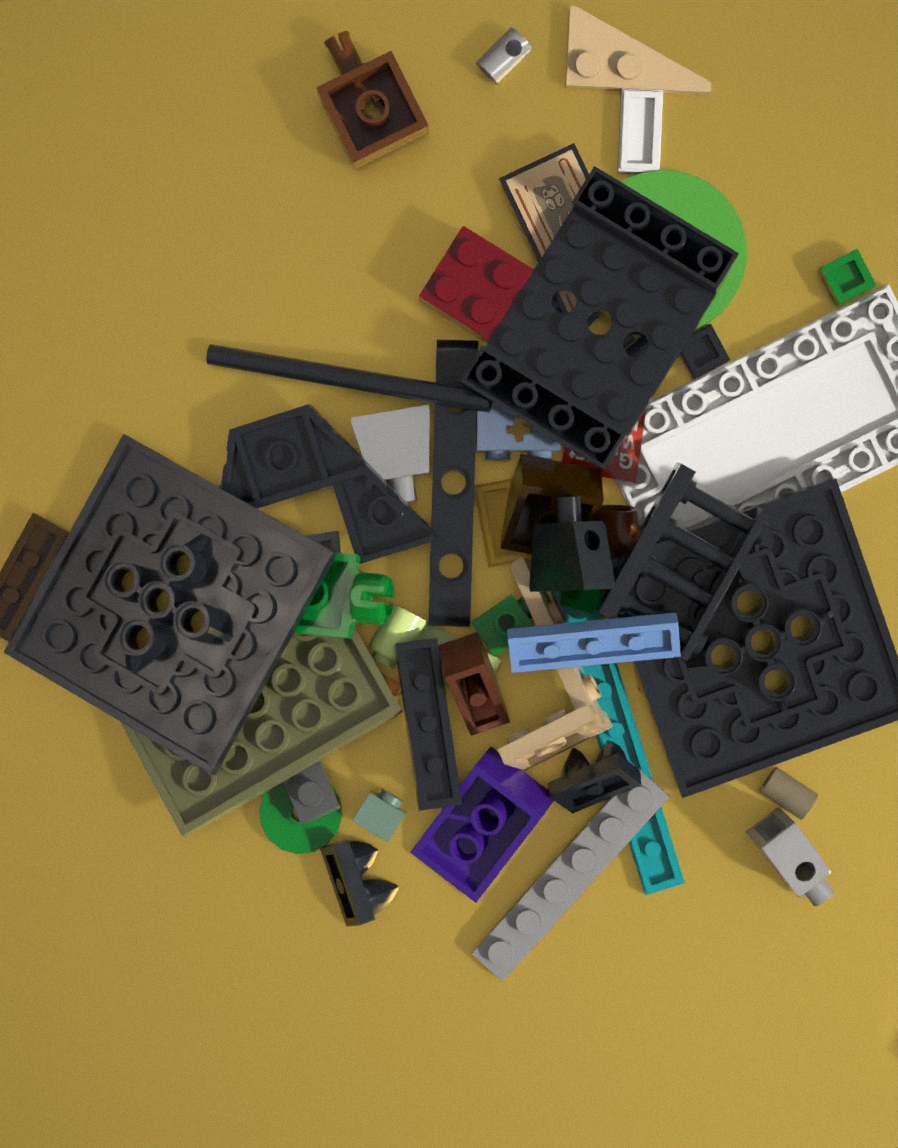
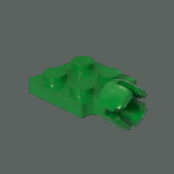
(346, 600)

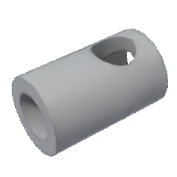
(504, 56)

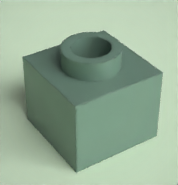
(380, 814)

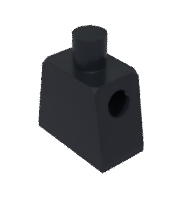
(570, 552)

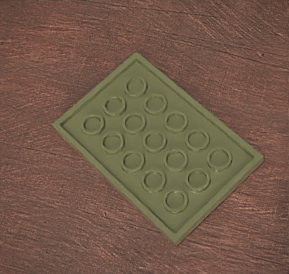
(309, 708)

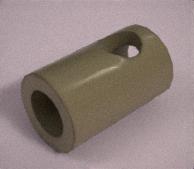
(788, 793)

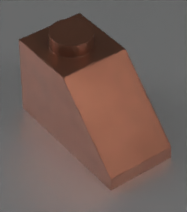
(473, 683)

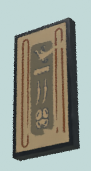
(543, 199)

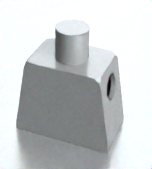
(396, 445)
(792, 856)

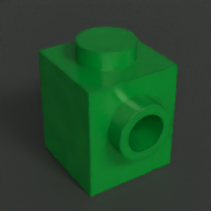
(504, 615)

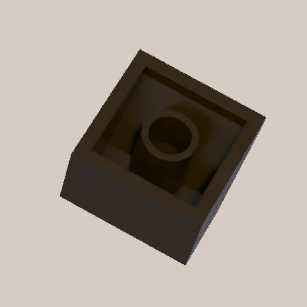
(533, 497)

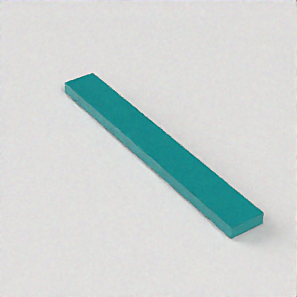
(652, 844)

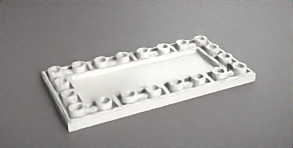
(781, 415)

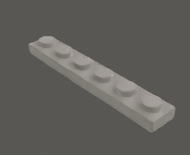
(569, 877)

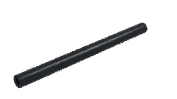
(347, 378)

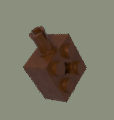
(366, 83)

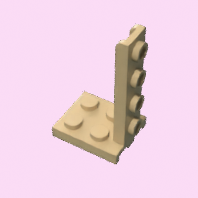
(561, 729)

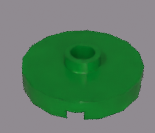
(287, 831)

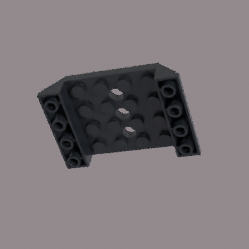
(617, 260)

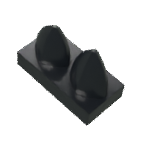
(588, 784)
(356, 898)

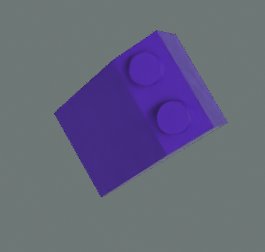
(479, 837)

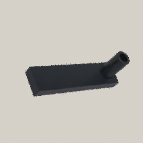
(428, 724)

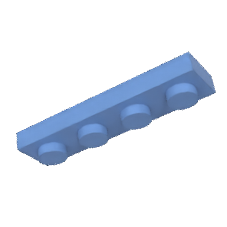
(594, 642)

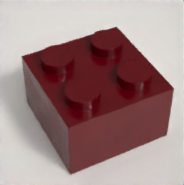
(475, 284)

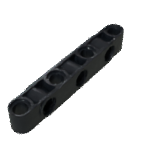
(452, 513)

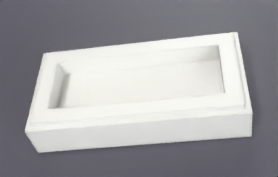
(640, 130)

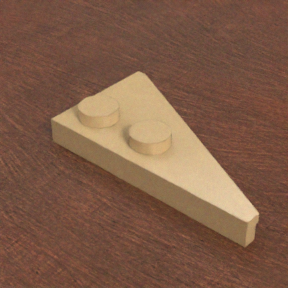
(611, 60)

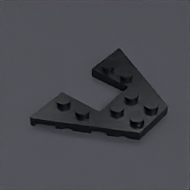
(305, 453)

